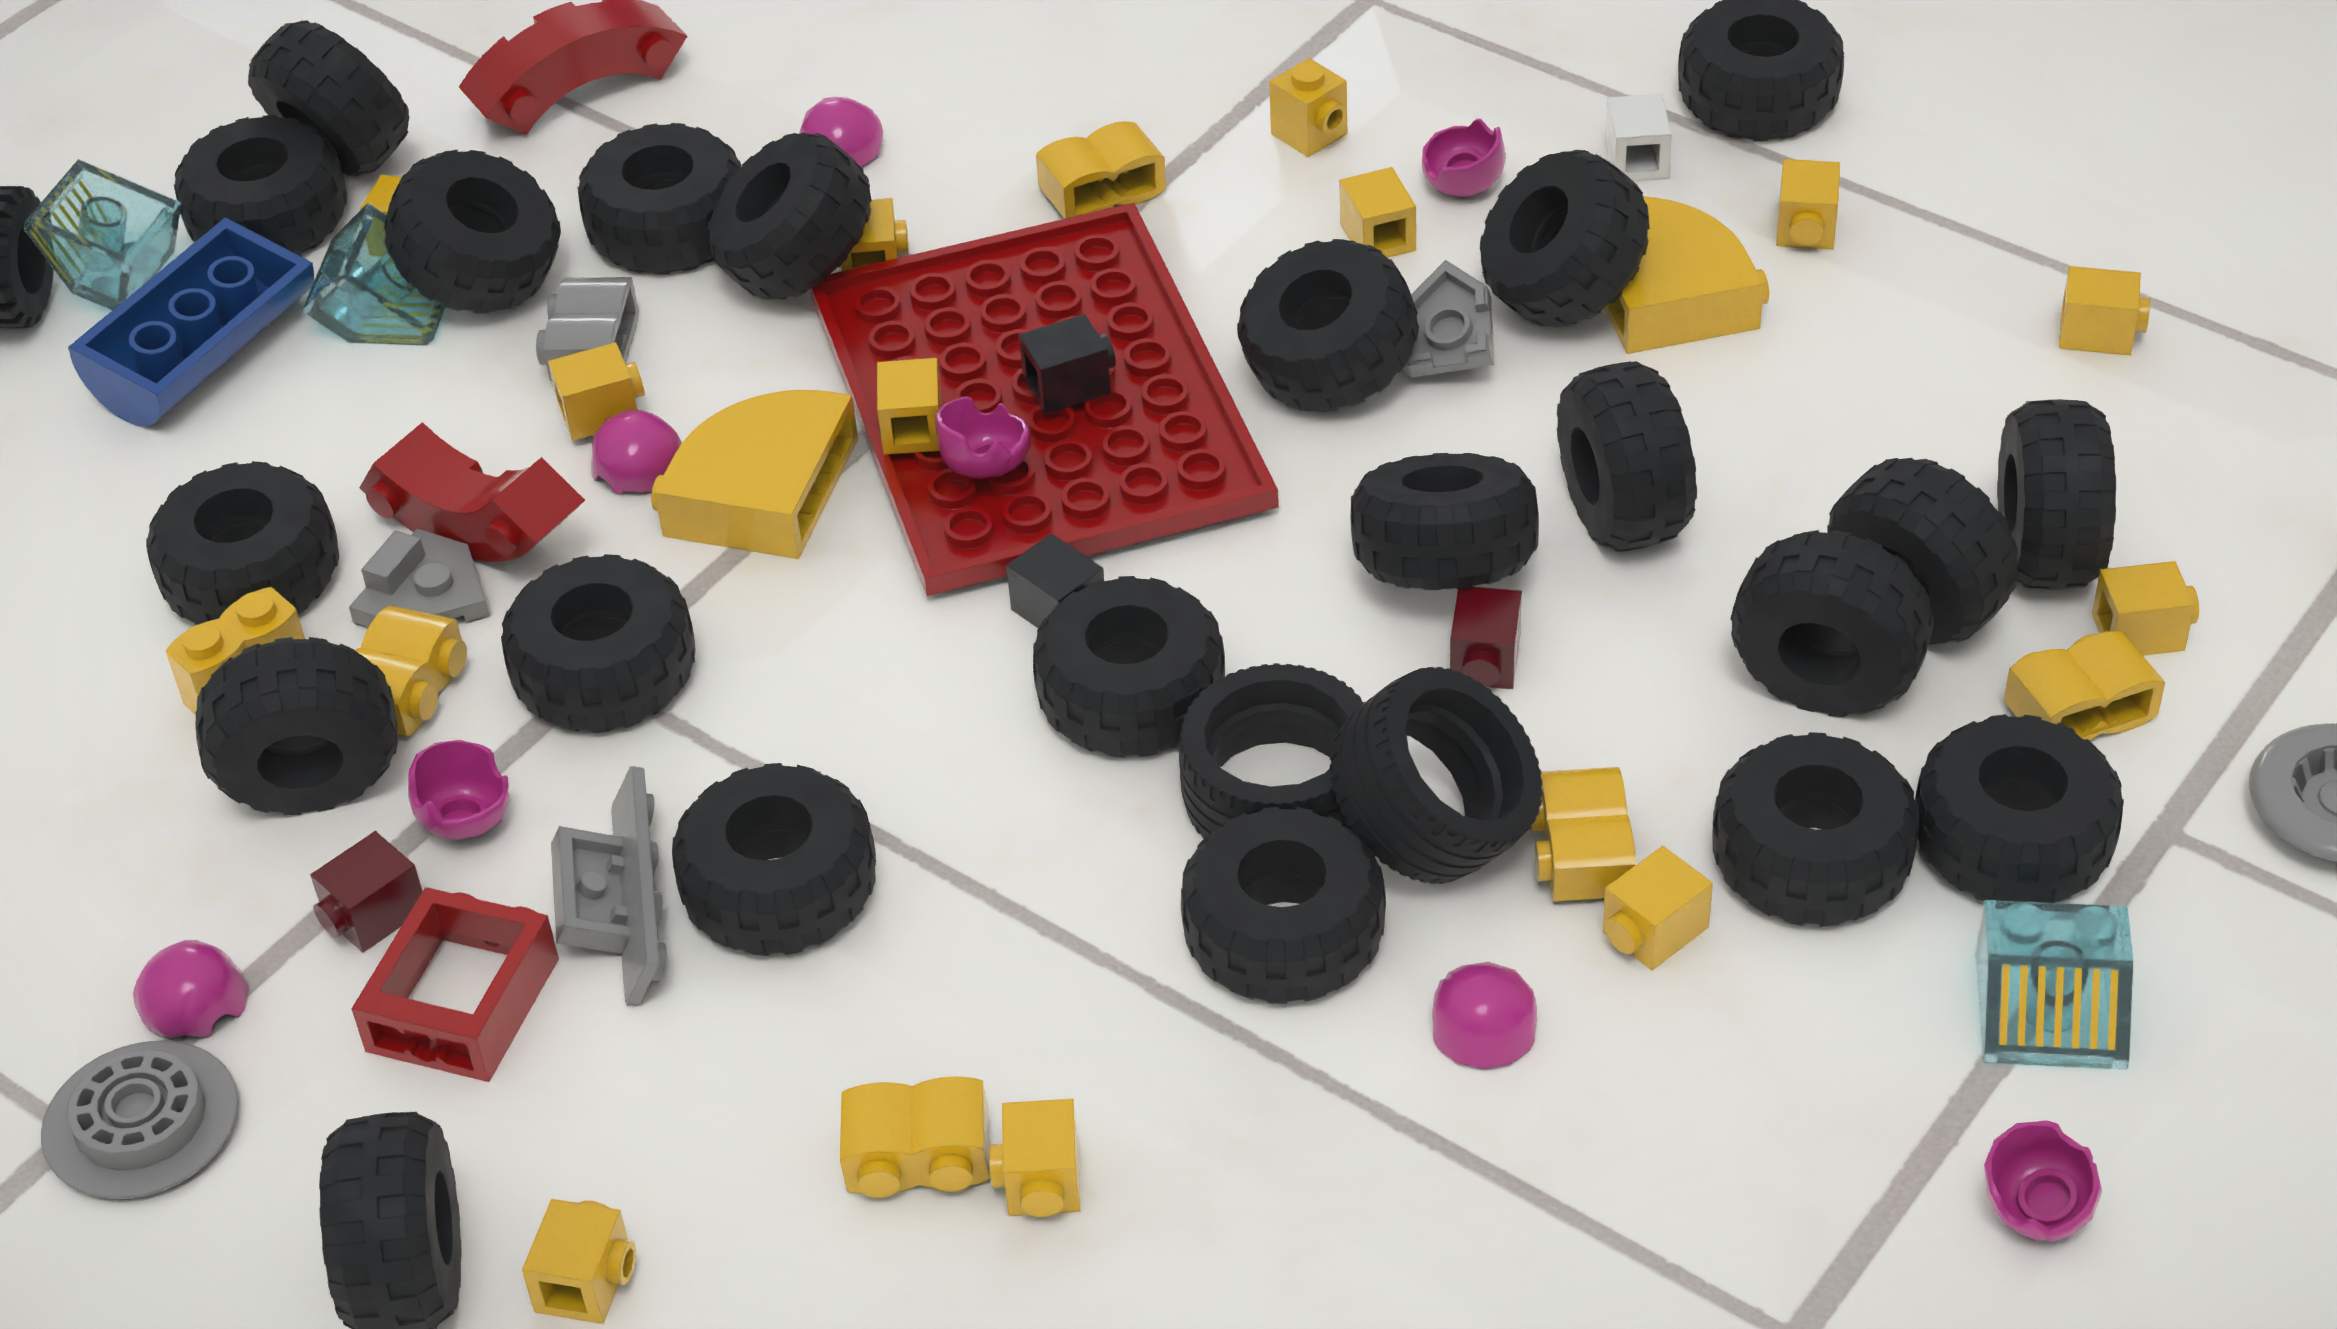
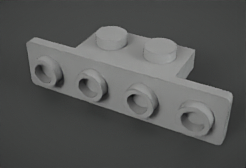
(608, 888)

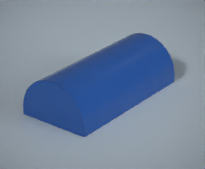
(188, 321)

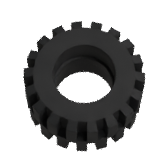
(24, 271)

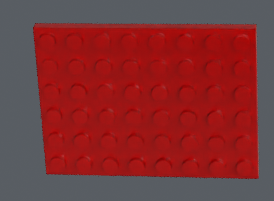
(1098, 474)

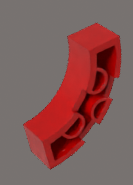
(566, 50)
(446, 493)

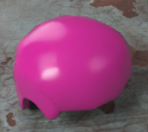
(848, 125)
(1464, 159)
(980, 442)
(633, 450)
(457, 790)
(188, 989)
(1484, 1015)
(2041, 1181)

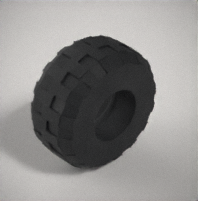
(1760, 68)
(334, 89)
(265, 177)
(653, 195)
(789, 216)
(471, 231)
(1564, 238)
(1366, 315)
(1626, 456)
(2058, 491)
(1444, 521)
(1942, 533)
(239, 535)
(1832, 623)
(598, 643)
(1125, 664)
(296, 726)
(2018, 810)
(1808, 873)
(781, 902)
(1289, 949)
(390, 1222)

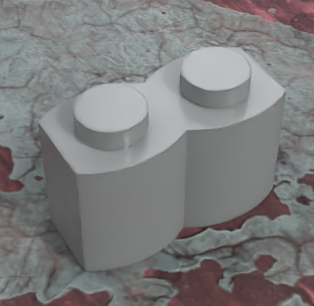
(587, 316)

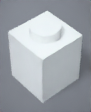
(1638, 136)

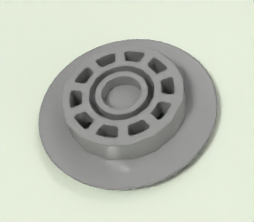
(2288, 795)
(135, 1105)

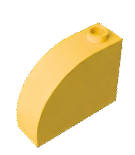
(1689, 283)
(758, 472)

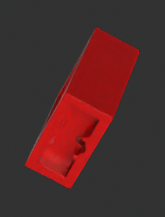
(443, 1036)

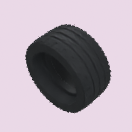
(1259, 709)
(1397, 809)

